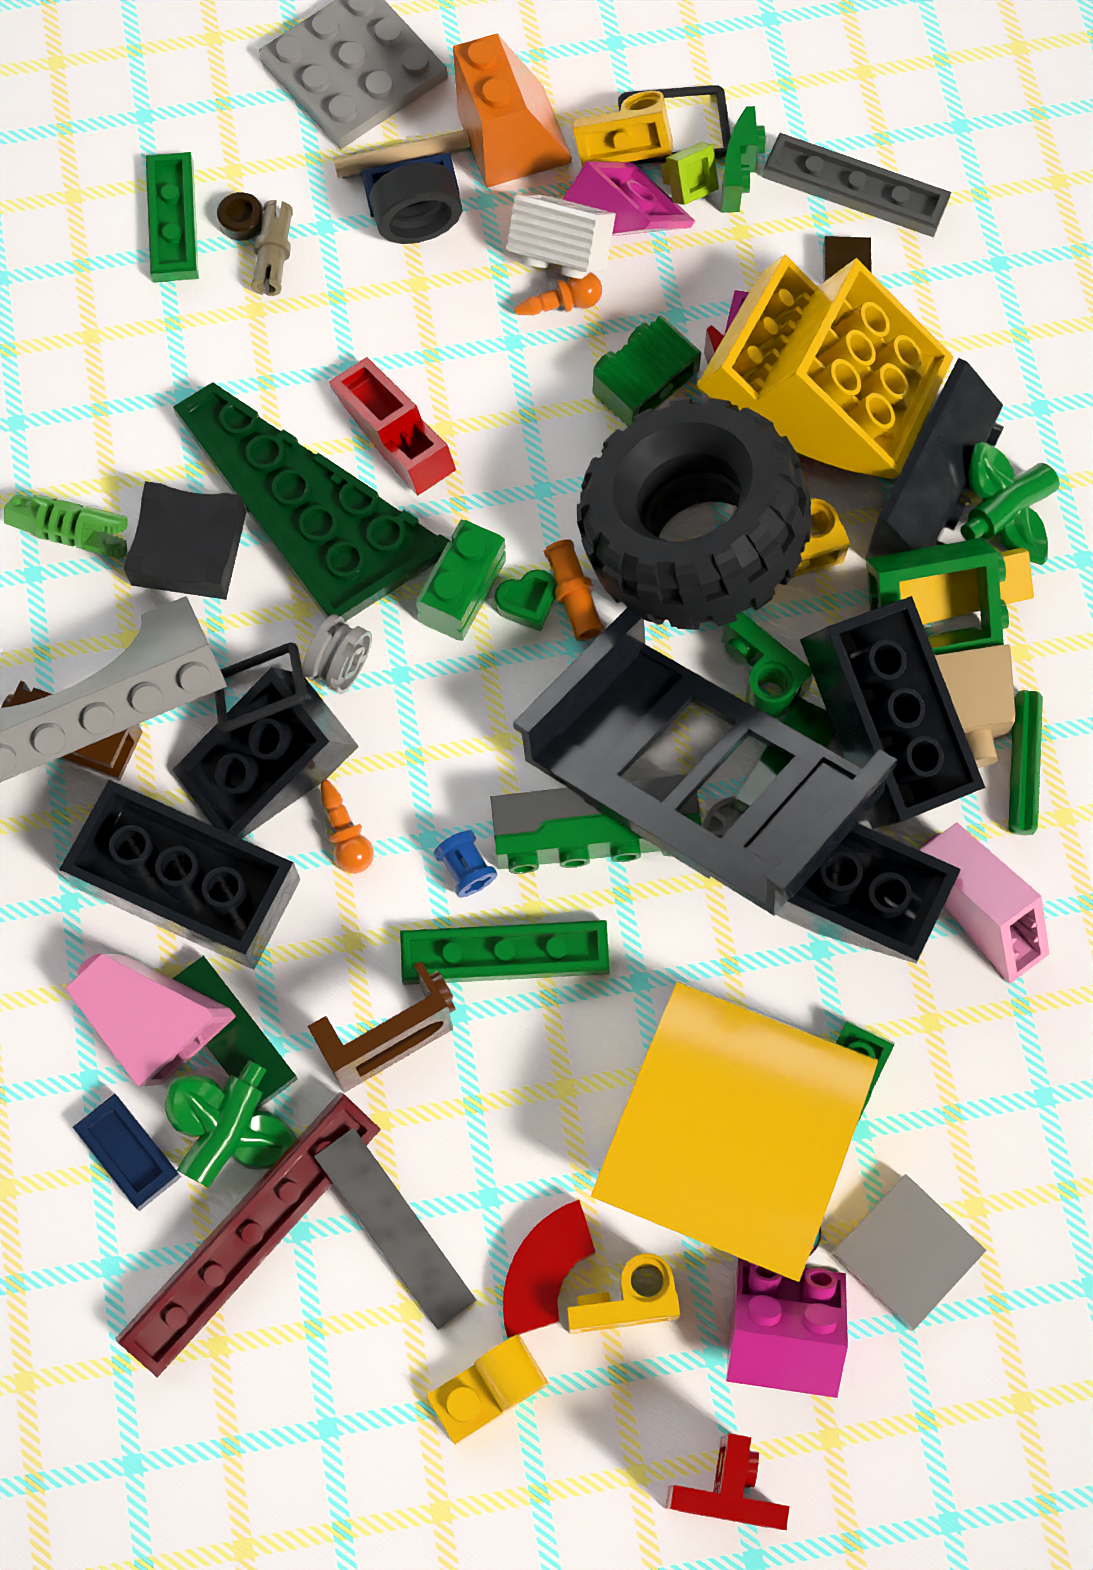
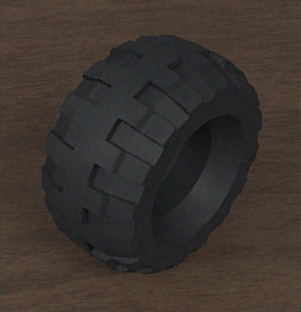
(682, 460)

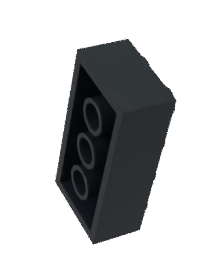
(181, 874)

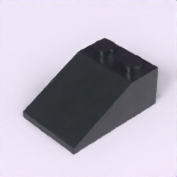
(268, 764)
(874, 895)

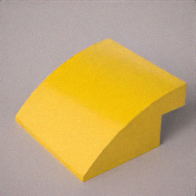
(831, 366)
(736, 1130)

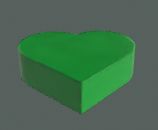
(527, 599)

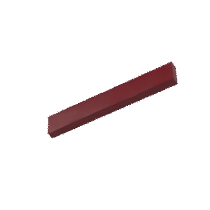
(240, 1241)

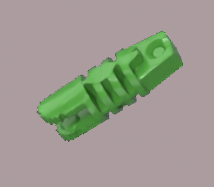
(68, 523)

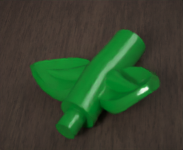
(1007, 502)
(225, 1124)

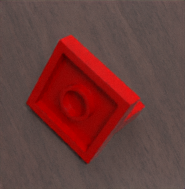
(734, 1472)

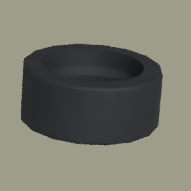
(410, 185)

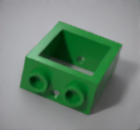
(887, 572)

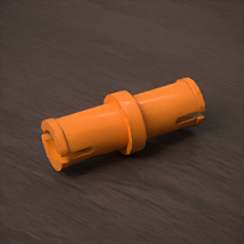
(574, 590)

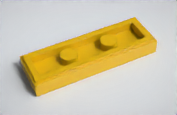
(958, 592)

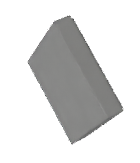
(908, 1252)

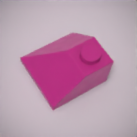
(631, 195)

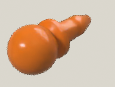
(575, 292)
(352, 851)

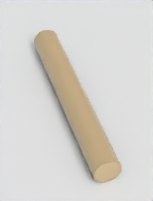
(404, 152)

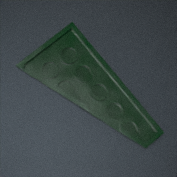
(318, 517)

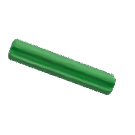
(1025, 763)

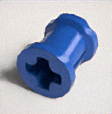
(451, 853)

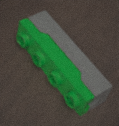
(566, 830)

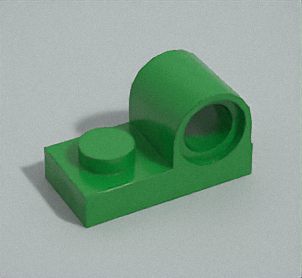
(770, 662)

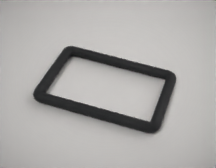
(692, 91)
(291, 648)

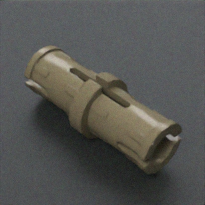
(272, 248)

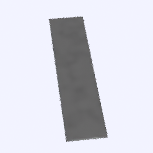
(395, 1228)

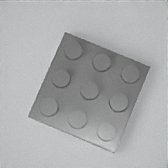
(353, 66)

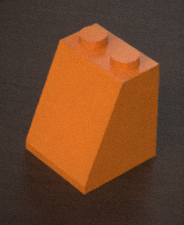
(505, 113)

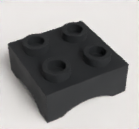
(185, 541)

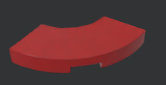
(541, 1267)

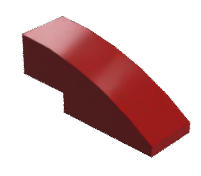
(393, 425)

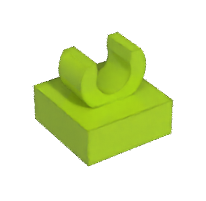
(691, 173)

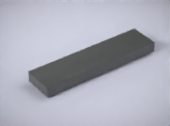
(856, 184)

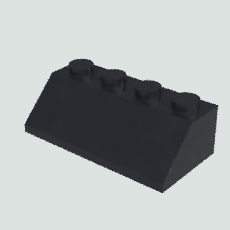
(938, 466)
(892, 697)

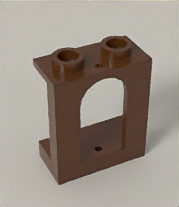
(391, 1039)

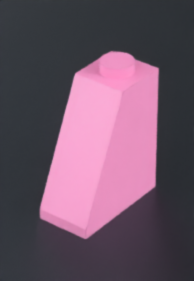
(992, 903)
(145, 1015)

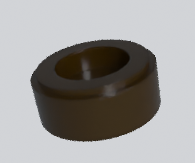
(240, 216)

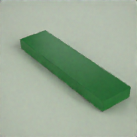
(507, 951)

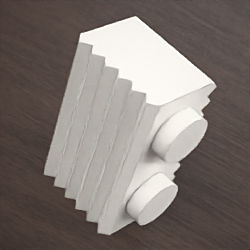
(560, 233)

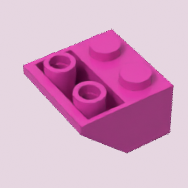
(788, 1330)

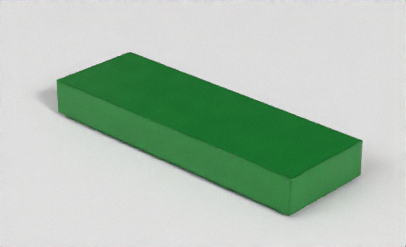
(172, 217)

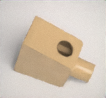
(982, 695)

